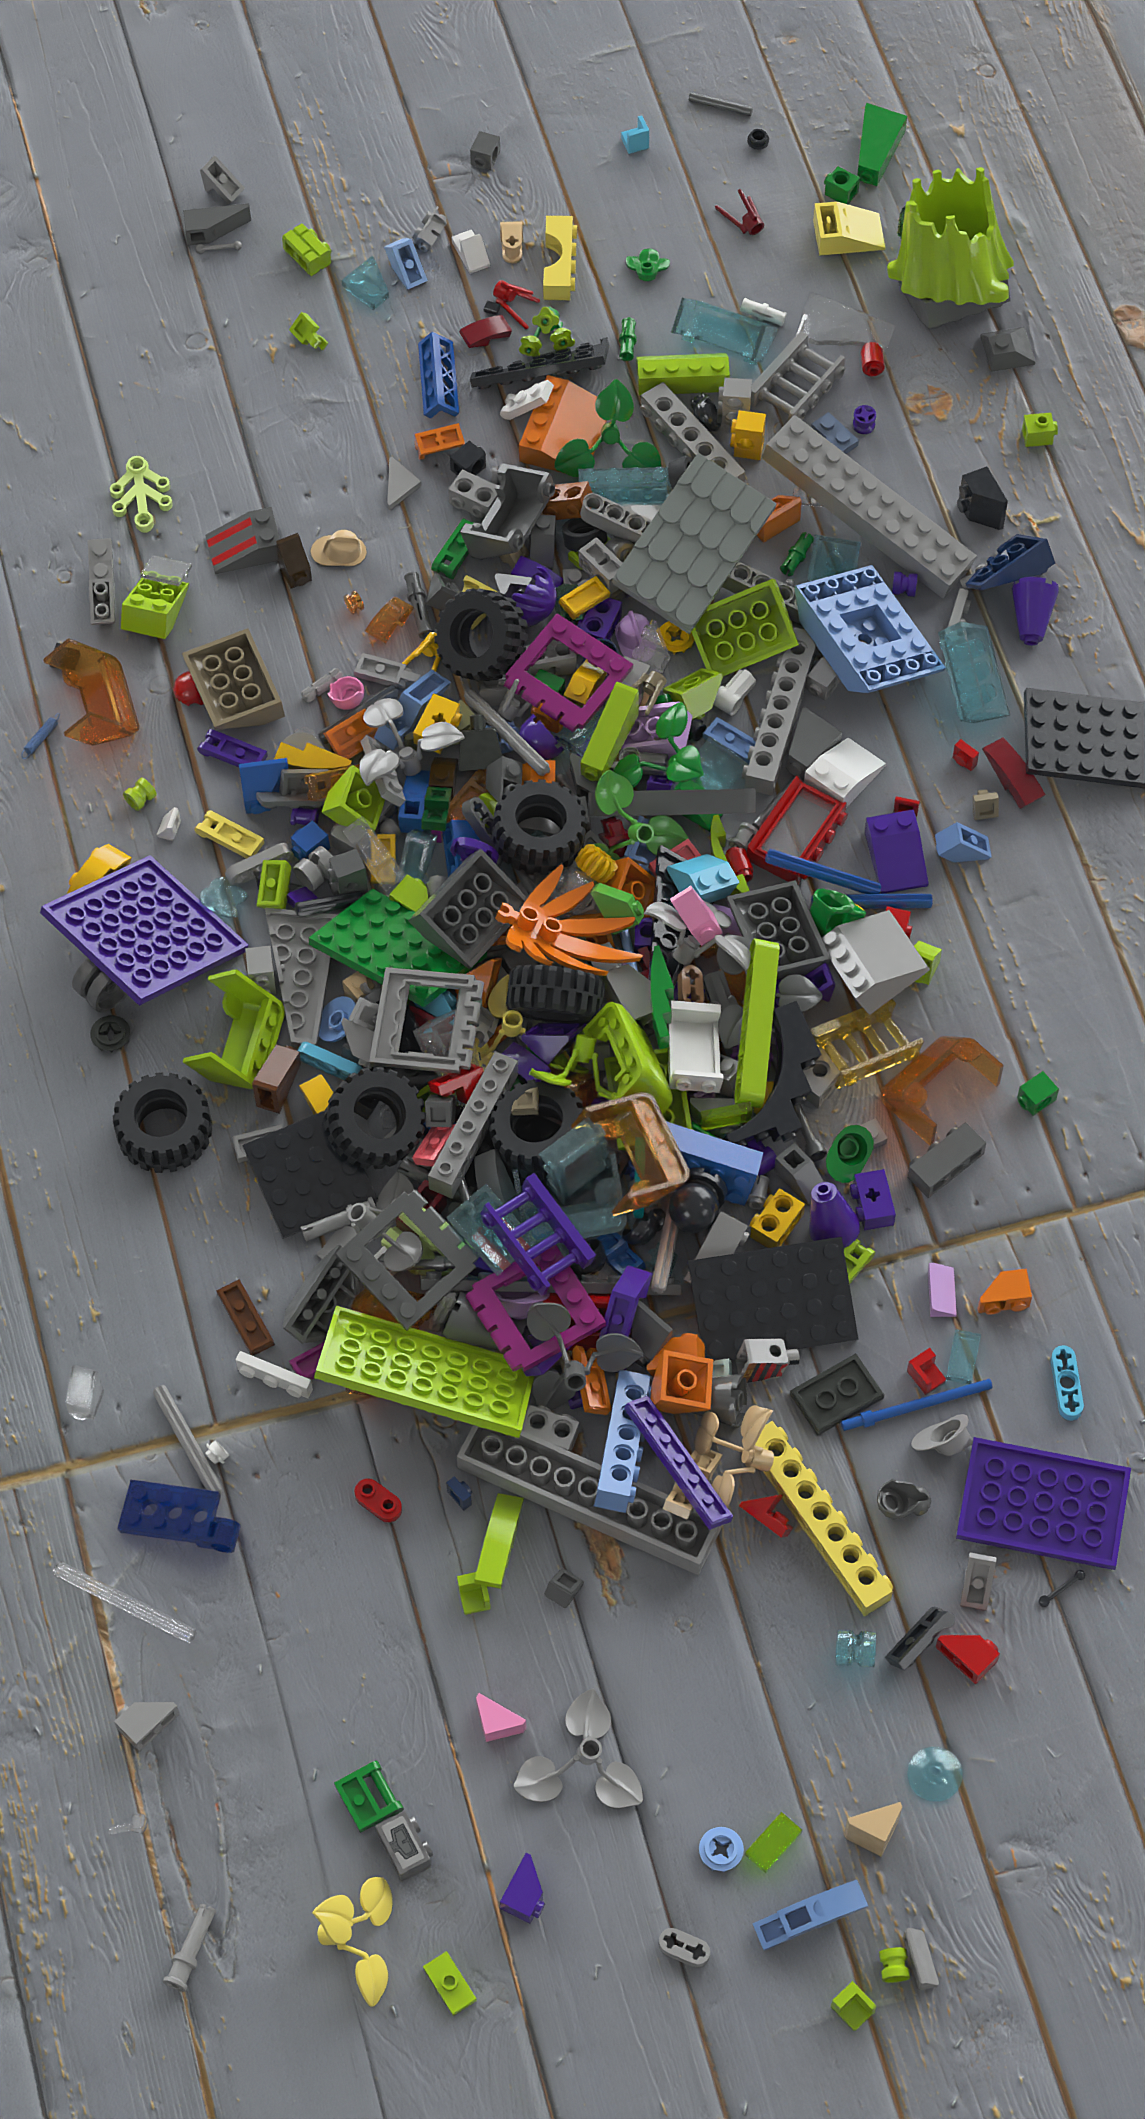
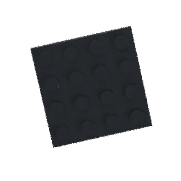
(305, 1175)

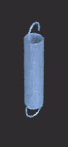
(41, 735)

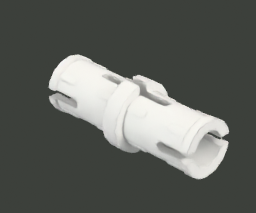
(763, 312)

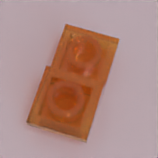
(386, 620)

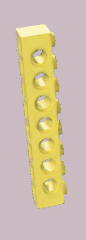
(864, 1596)

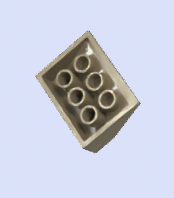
(234, 682)

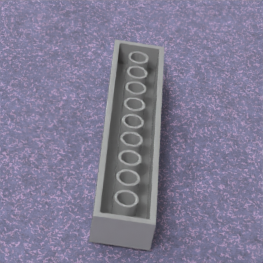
(868, 506)
(569, 1487)

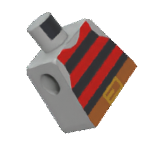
(764, 1359)

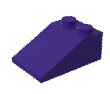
(896, 851)

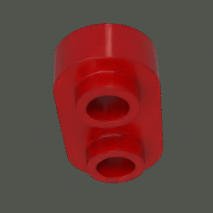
(375, 1501)

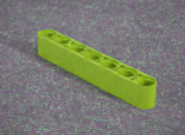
(757, 1023)

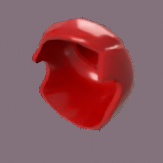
(186, 690)

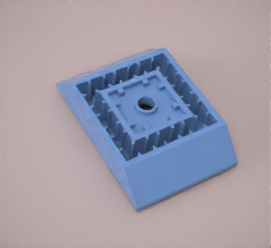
(862, 607)

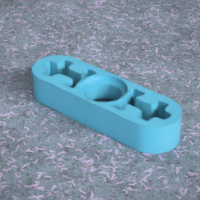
(327, 1061)
(1061, 1392)

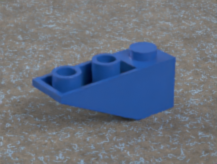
(412, 809)

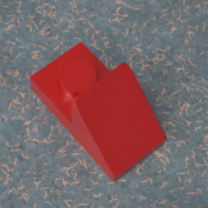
(460, 1083)
(763, 1509)

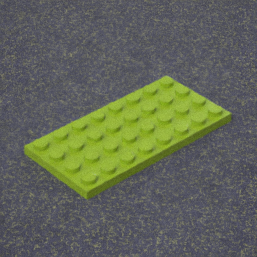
(424, 1372)

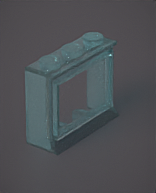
(575, 1158)

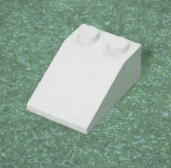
(844, 771)

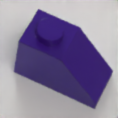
(524, 1893)

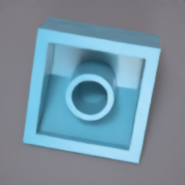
(707, 875)

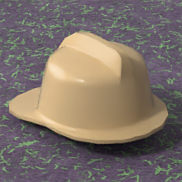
(339, 549)

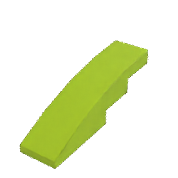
(499, 1540)

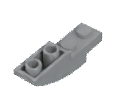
(101, 581)

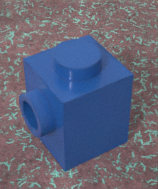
(308, 839)

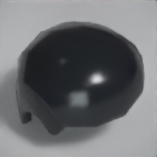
(598, 1262)

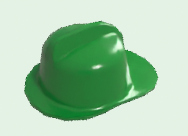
(849, 1153)

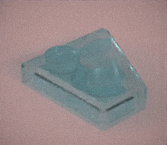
(367, 284)

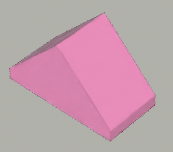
(497, 1720)

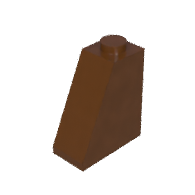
(276, 1078)

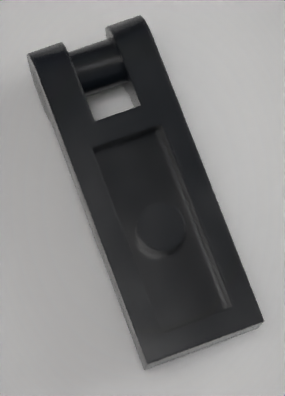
(919, 1637)

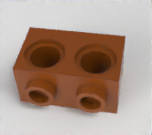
(567, 500)

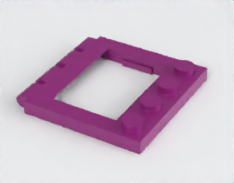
(580, 643)
(507, 1336)

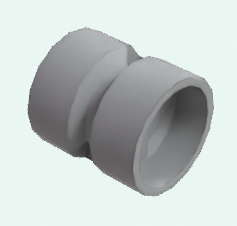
(313, 870)

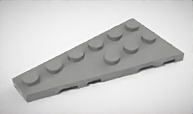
(300, 970)

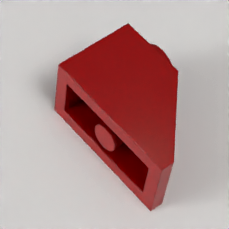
(969, 1654)

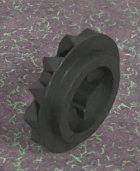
(101, 1029)

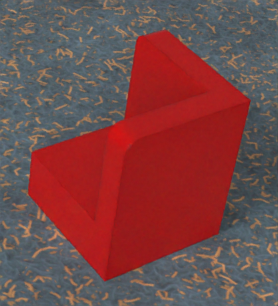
(925, 1372)

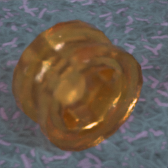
(353, 602)

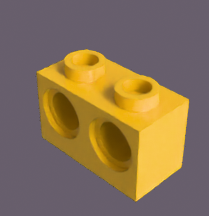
(781, 1221)

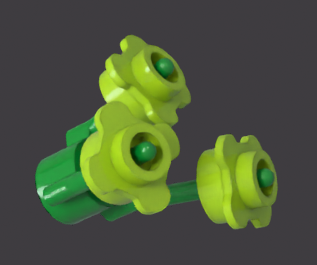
(547, 321)

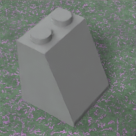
(632, 991)

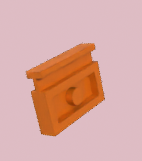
(347, 735)

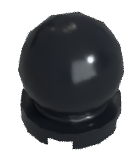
(697, 1201)

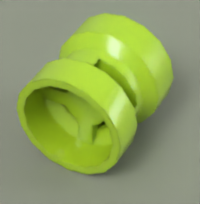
(139, 794)
(894, 1965)

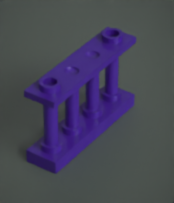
(548, 1212)

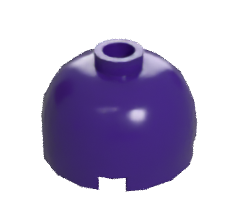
(540, 738)

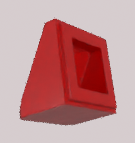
(904, 804)

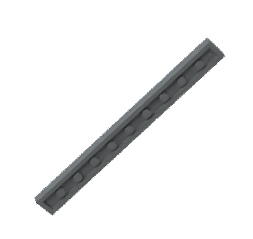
(588, 1281)

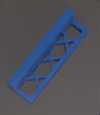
(432, 375)

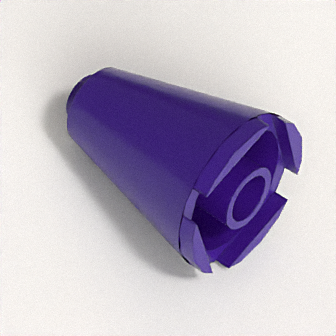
(1033, 607)
(832, 1215)

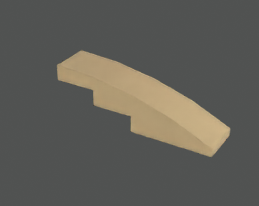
(677, 1501)

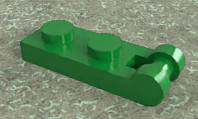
(453, 551)

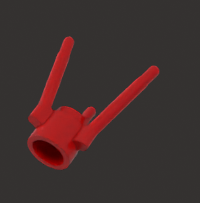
(507, 292)

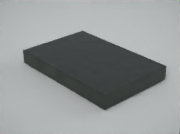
(836, 1394)

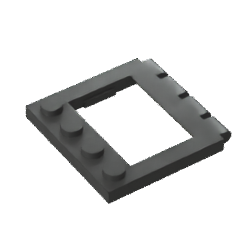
(382, 1283)

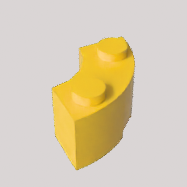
(100, 864)

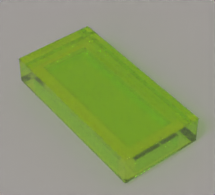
(726, 1115)
(773, 1842)

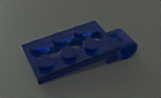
(210, 1533)

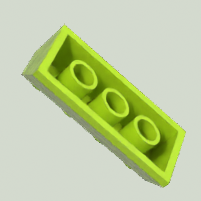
(683, 372)

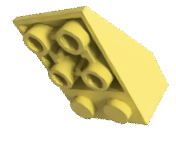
(846, 229)

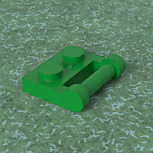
(361, 1802)

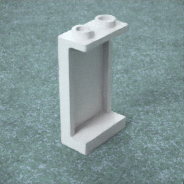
(694, 1047)

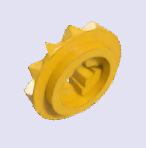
(686, 640)

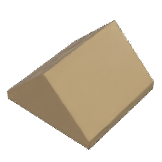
(873, 1828)

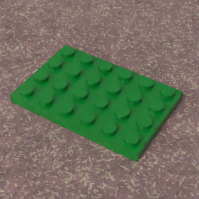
(377, 936)

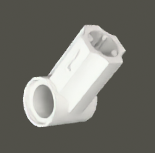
(731, 696)

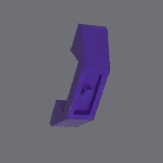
(624, 1301)

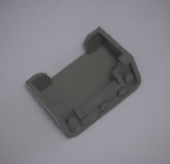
(512, 515)

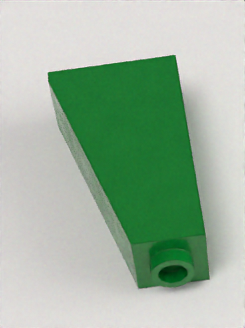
(879, 141)

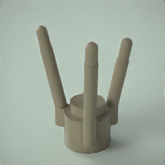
(653, 685)

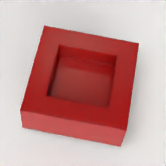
(965, 755)

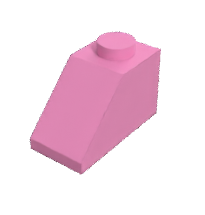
(696, 915)

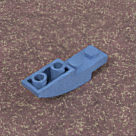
(810, 1914)

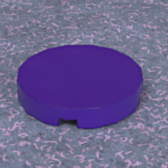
(466, 846)

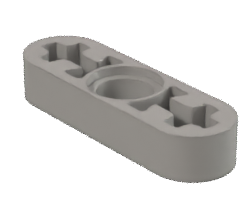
(252, 866)

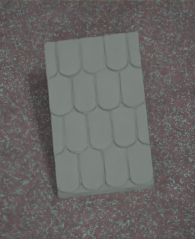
(693, 543)

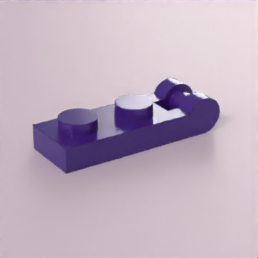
(230, 749)

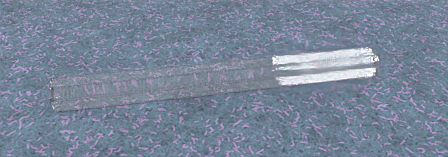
(124, 1602)

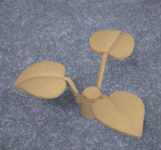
(752, 1455)

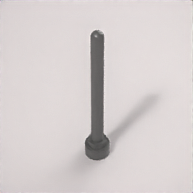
(814, 1149)

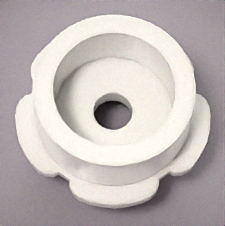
(216, 1452)

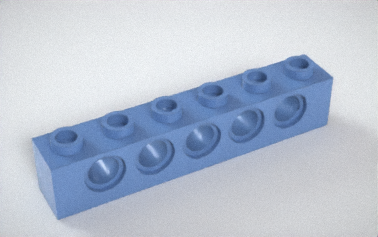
(622, 1445)

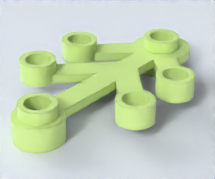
(140, 491)

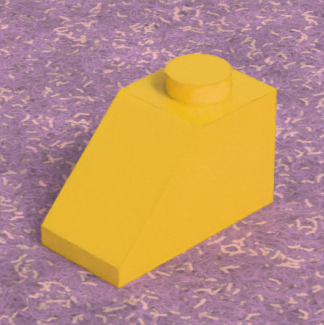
(584, 683)

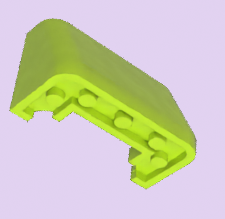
(634, 1053)

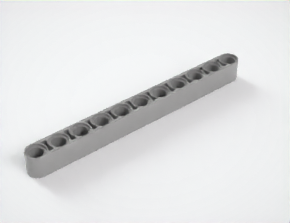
(627, 518)

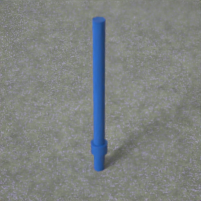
(869, 1418)

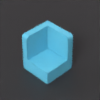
(637, 138)

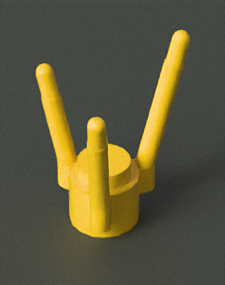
(428, 648)

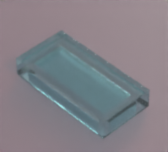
(963, 1356)

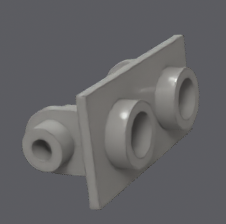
(434, 223)

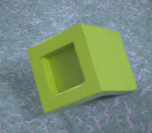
(472, 1595)
(853, 2006)

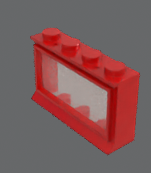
(799, 827)

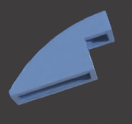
(414, 702)

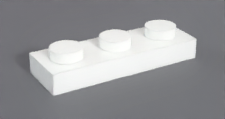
(273, 1375)

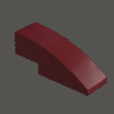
(1012, 773)

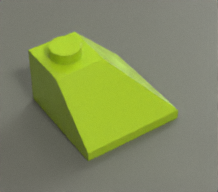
(696, 691)
(352, 799)

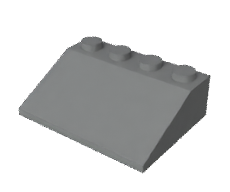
(874, 958)

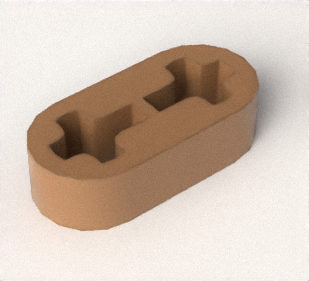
(695, 988)

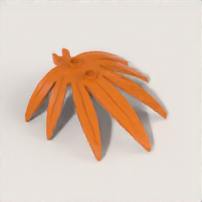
(540, 932)

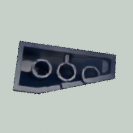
(1016, 559)

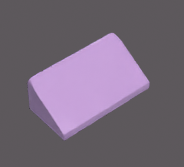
(941, 1291)

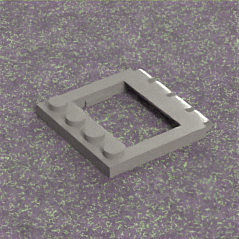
(392, 1013)

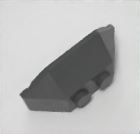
(314, 1303)

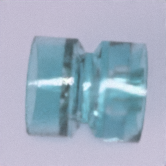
(855, 1648)

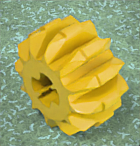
(596, 863)

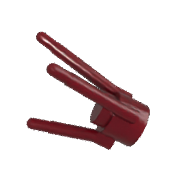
(751, 220)

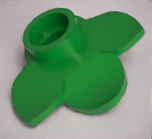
(647, 264)

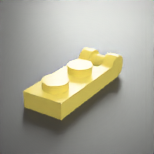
(229, 835)

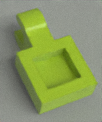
(305, 331)

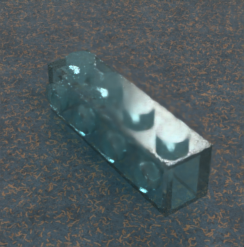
(629, 483)

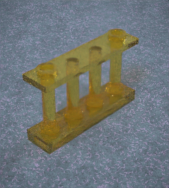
(861, 1021)

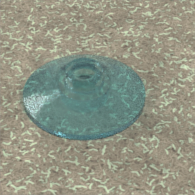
(933, 1786)

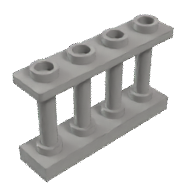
(785, 363)

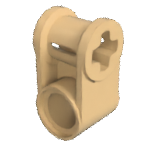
(511, 238)

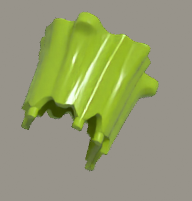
(952, 243)

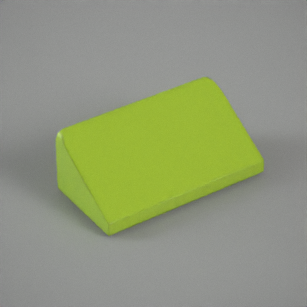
(274, 884)

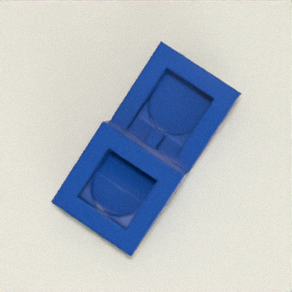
(619, 1254)

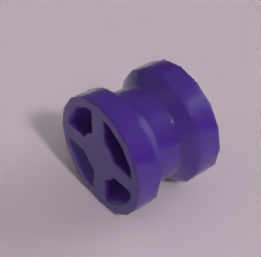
(867, 414)

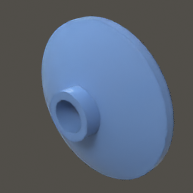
(333, 1013)

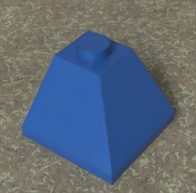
(260, 777)

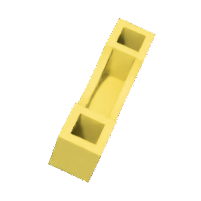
(557, 277)

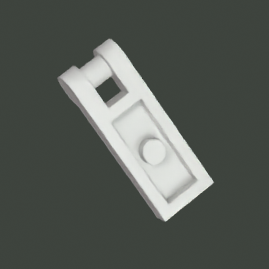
(526, 400)

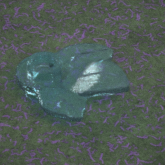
(224, 897)

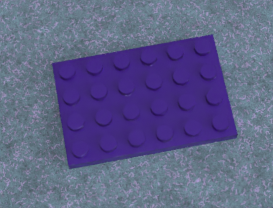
(1044, 1503)

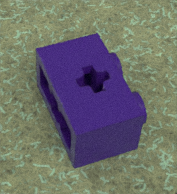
(873, 1186)

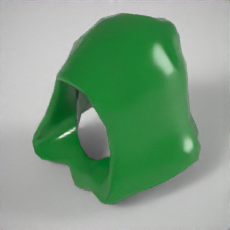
(833, 909)

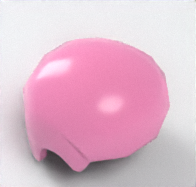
(346, 693)

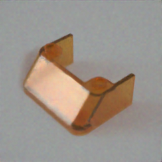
(103, 692)
(906, 1091)
(648, 1144)

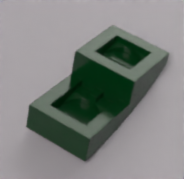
(436, 808)

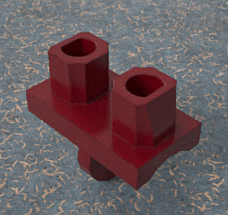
(613, 834)

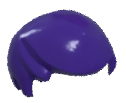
(538, 599)

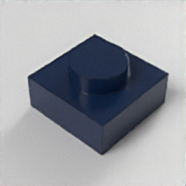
(459, 1492)

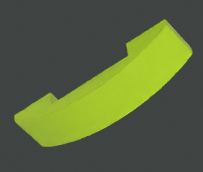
(717, 842)

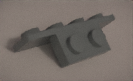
(292, 790)

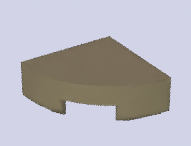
(526, 1103)

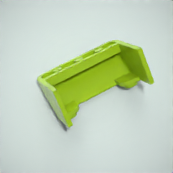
(252, 1034)

